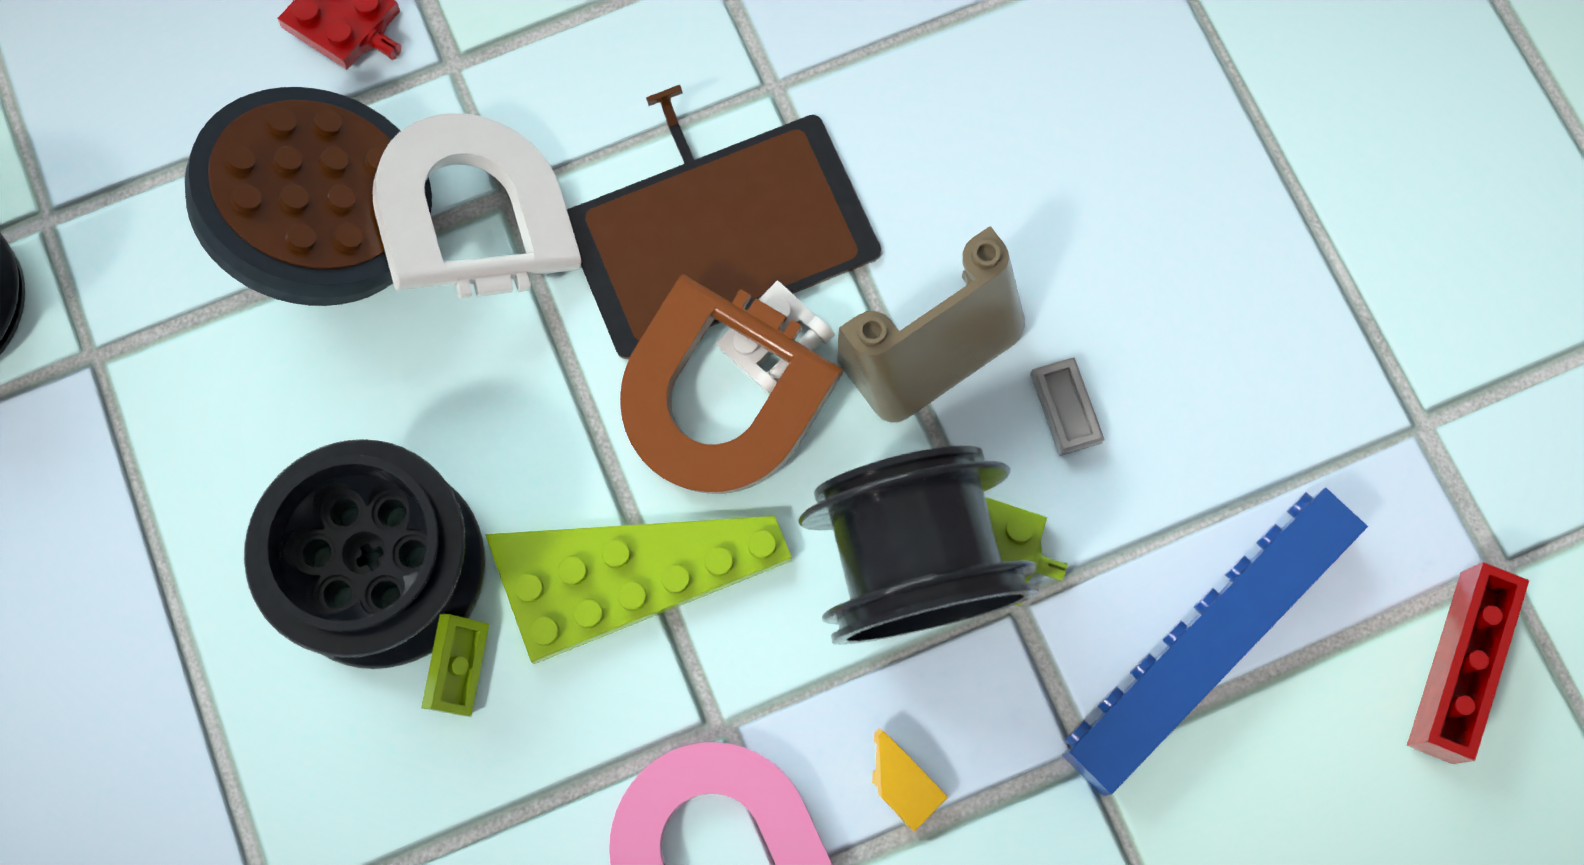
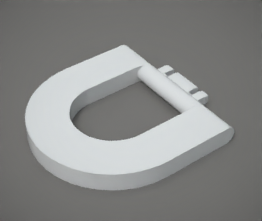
(513, 161)

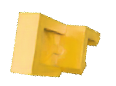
(904, 783)

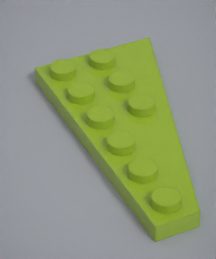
(603, 579)

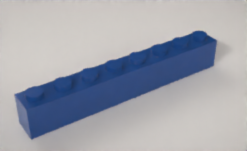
(1213, 642)

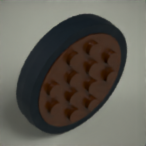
(288, 195)

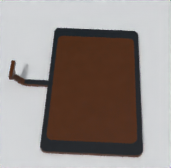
(724, 219)

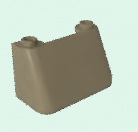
(940, 349)

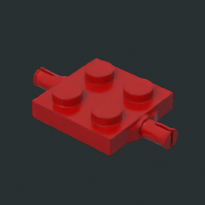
(342, 27)

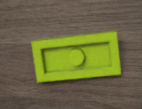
(455, 665)

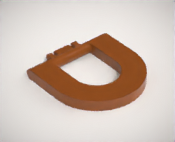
(663, 355)

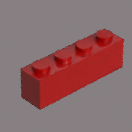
(1468, 664)

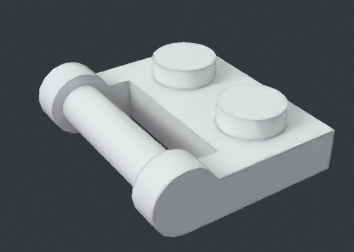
(750, 356)

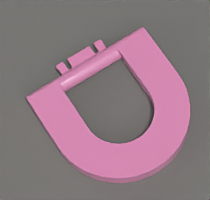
(718, 770)

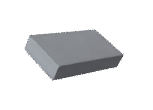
(1067, 406)

